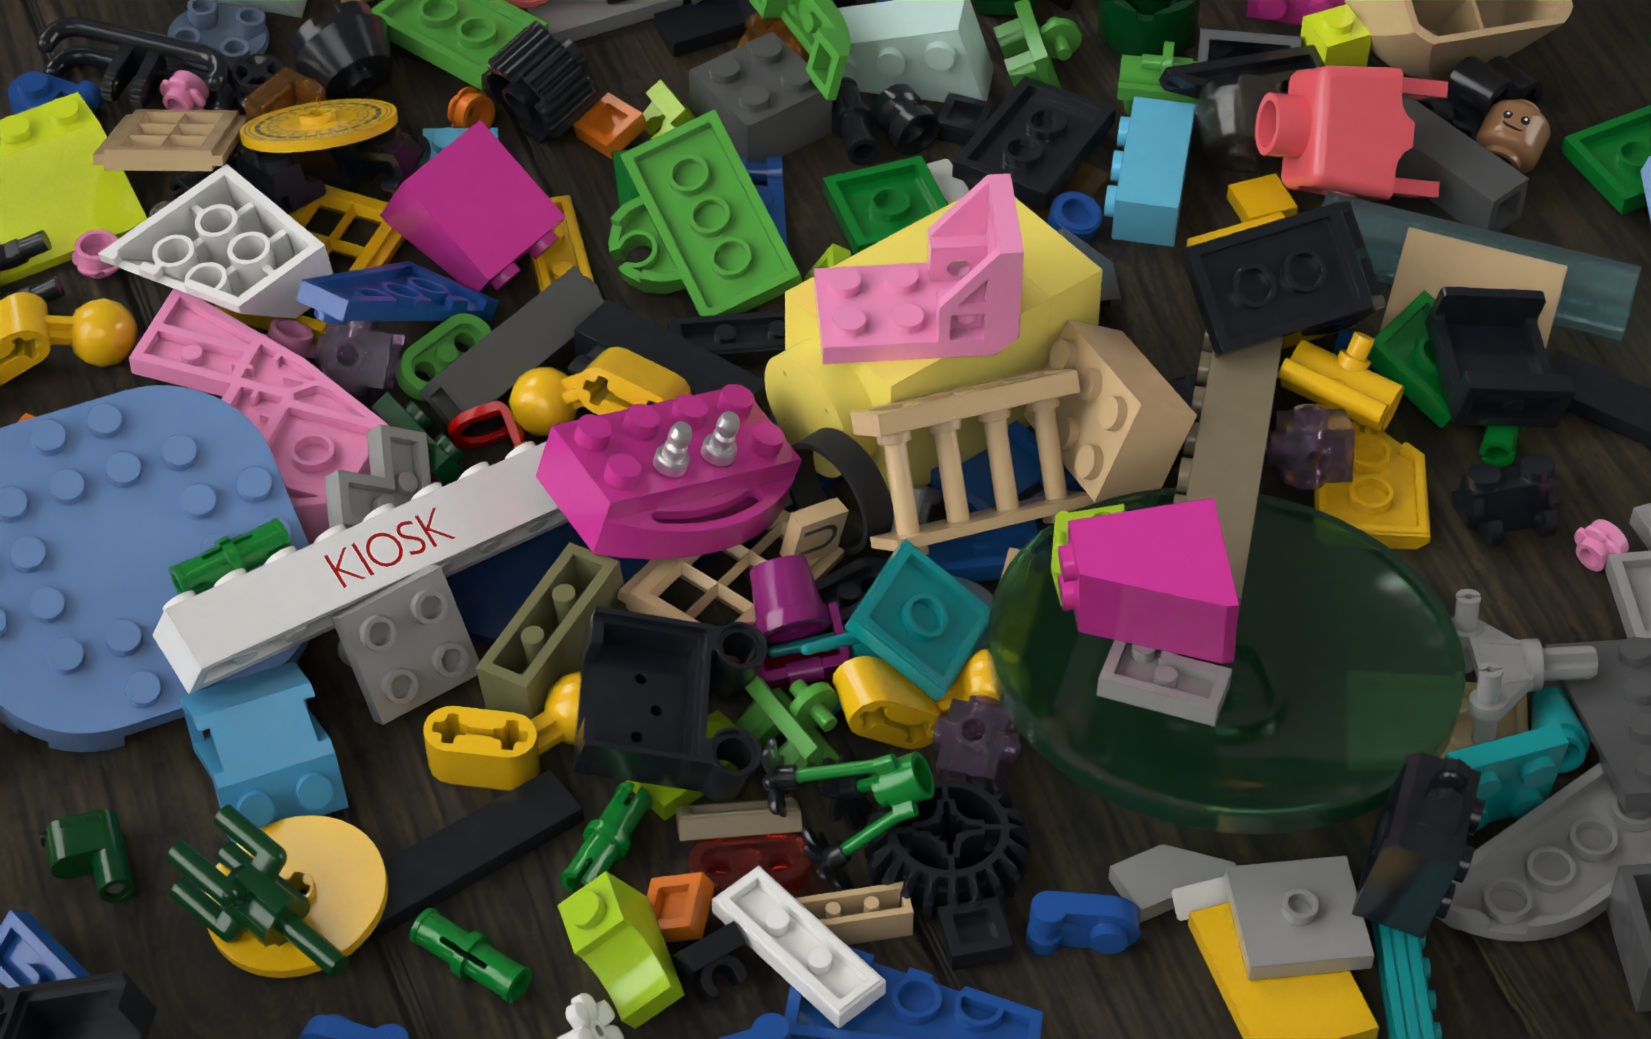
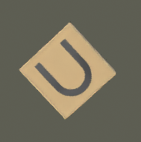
(815, 529)

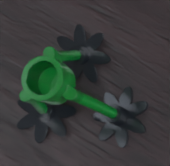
(894, 782)

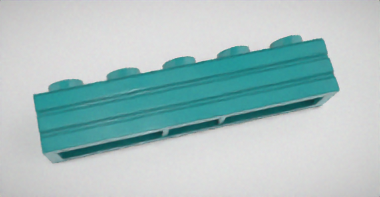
(1404, 984)

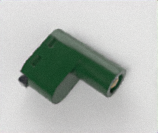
(89, 846)

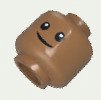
(1515, 133)

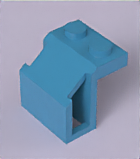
(265, 746)

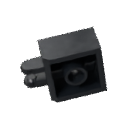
(1420, 844)

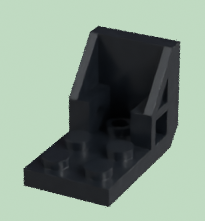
(1284, 279)

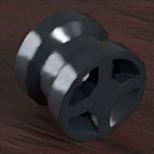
(251, 73)

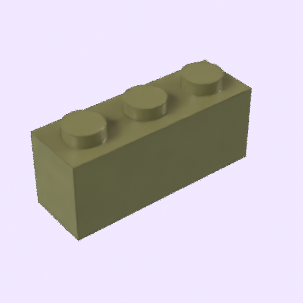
(548, 631)

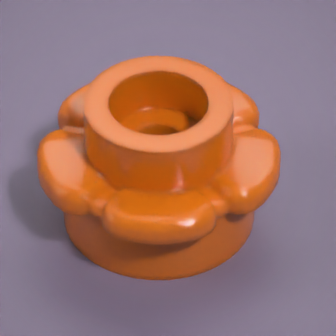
(469, 108)

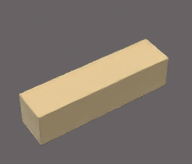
(863, 913)

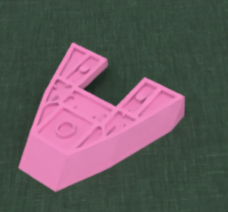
(295, 406)

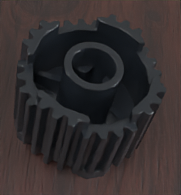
(542, 82)

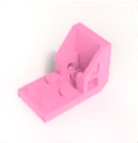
(936, 305)

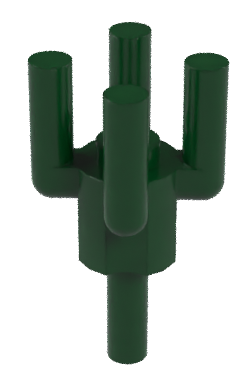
(252, 893)

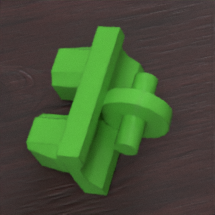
(1037, 45)
(1141, 77)
(776, 712)

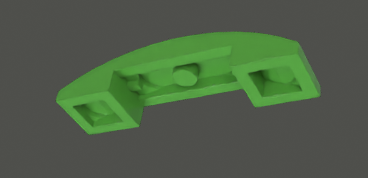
(821, 33)

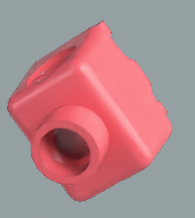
(1345, 131)

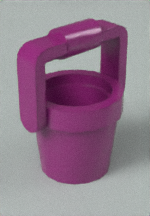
(792, 609)

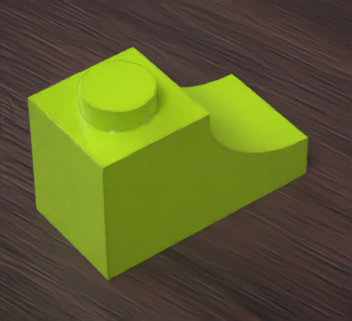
(623, 946)

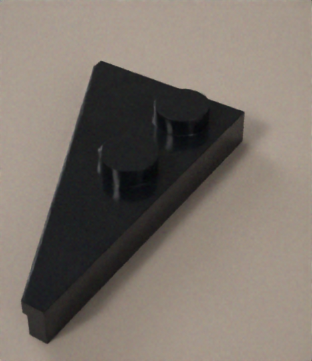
(1276, 65)

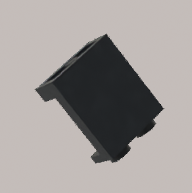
(1495, 358)

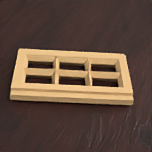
(171, 140)
(645, 587)

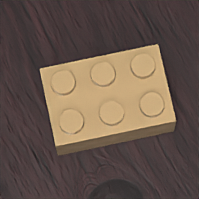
(1124, 420)

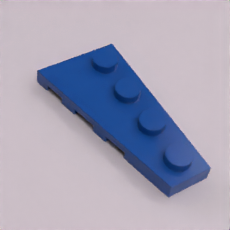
(392, 294)
(918, 1010)

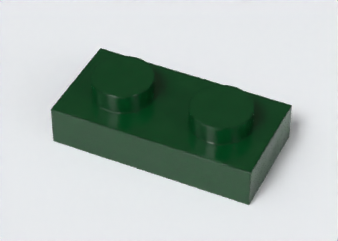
(441, 450)

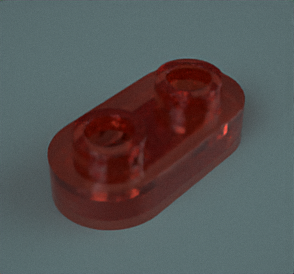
(742, 854)

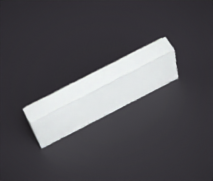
(799, 947)

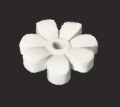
(590, 1019)

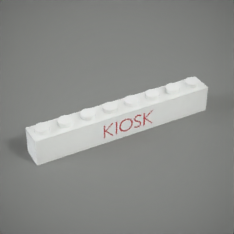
(298, 591)

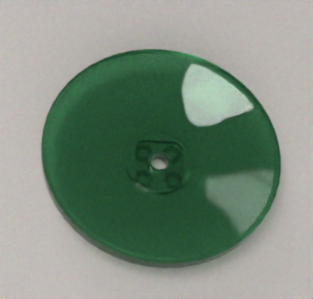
(1329, 689)

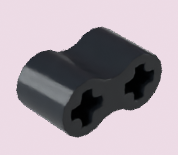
(1485, 83)

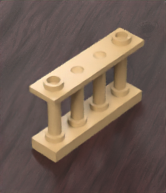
(942, 417)

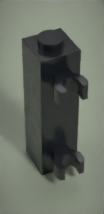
(620, 327)

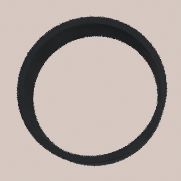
(859, 473)

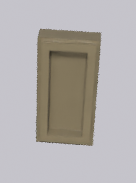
(735, 819)

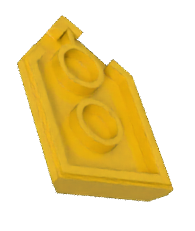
(1386, 491)

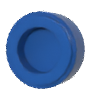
(1077, 214)

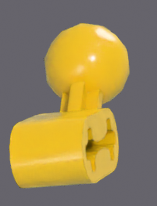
(98, 332)
(605, 386)
(894, 710)
(499, 746)

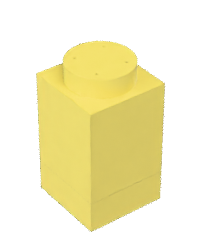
(811, 395)

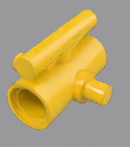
(1343, 381)

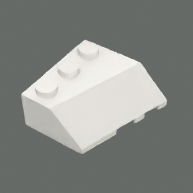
(225, 248)

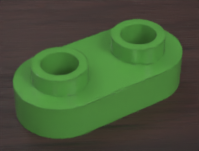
(437, 351)

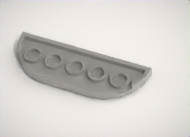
(1551, 865)

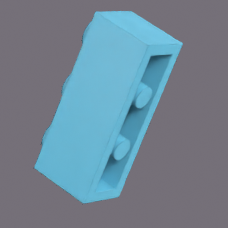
(1150, 171)

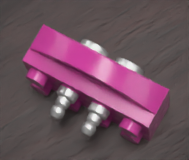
(670, 475)

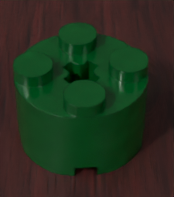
(1144, 25)

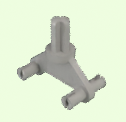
(1509, 666)

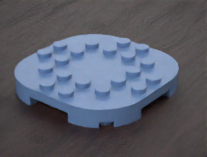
(87, 533)

